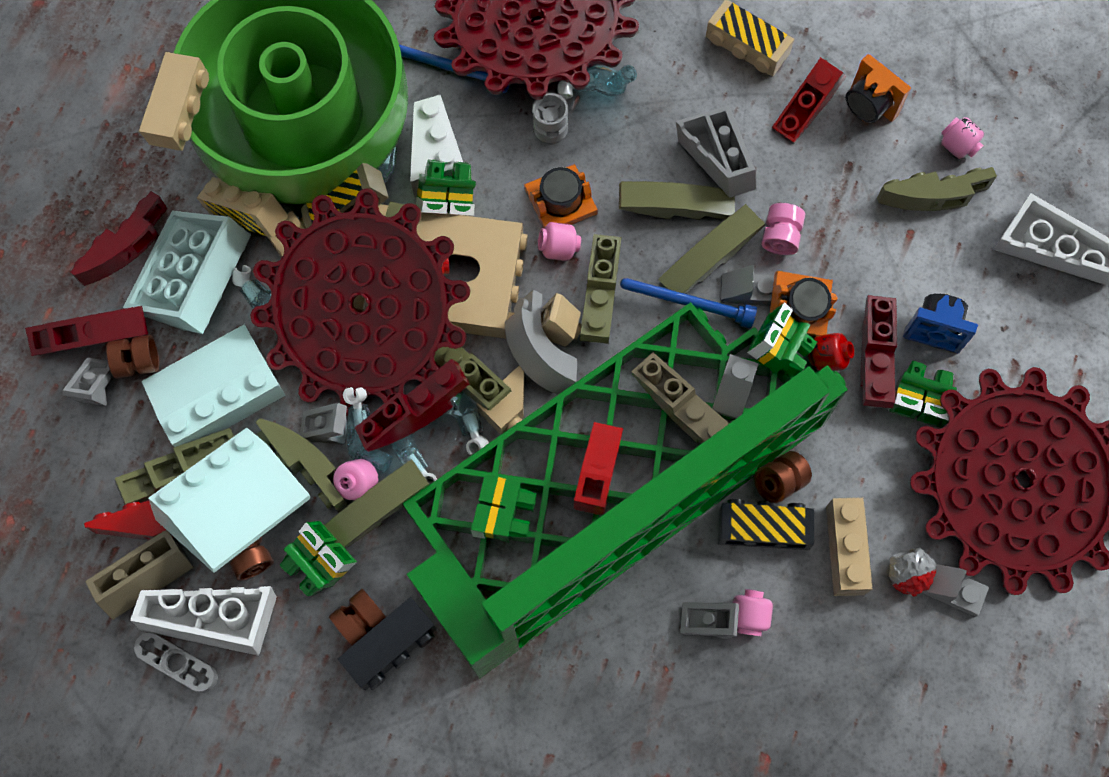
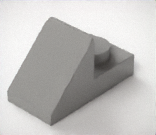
(746, 287)
(89, 382)
(735, 387)
(325, 424)
(957, 590)
(710, 619)

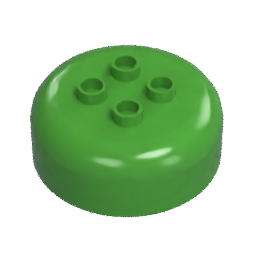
(295, 92)

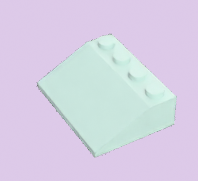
(188, 269)
(212, 388)
(228, 499)

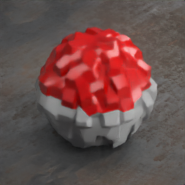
(912, 571)

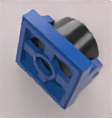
(940, 323)

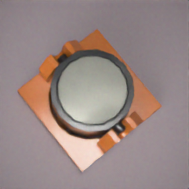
(875, 91)
(560, 195)
(808, 298)

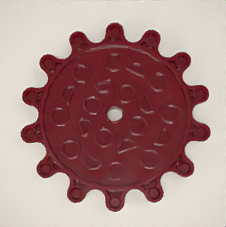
(512, 49)
(350, 258)
(977, 489)

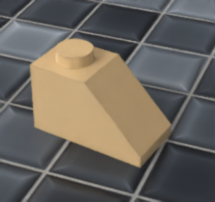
(560, 320)
(511, 408)

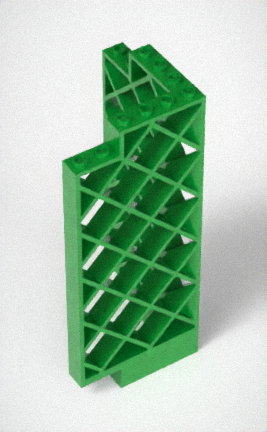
(608, 547)

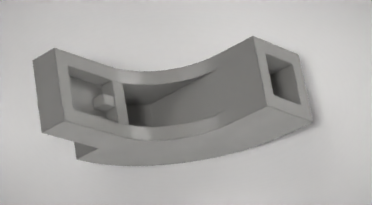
(533, 349)

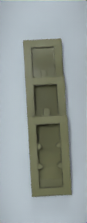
(672, 199)
(712, 250)
(157, 473)
(376, 504)

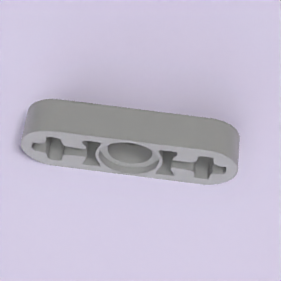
(152, 659)

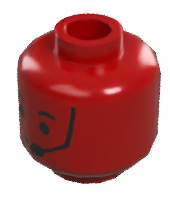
(831, 351)

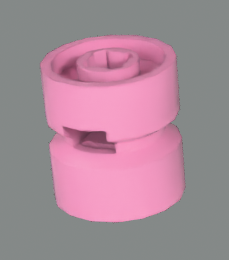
(783, 229)

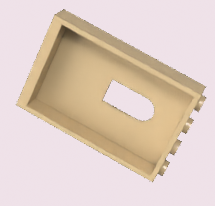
(497, 250)

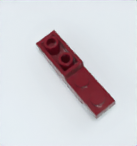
(114, 251)
(86, 330)
(878, 351)
(411, 412)

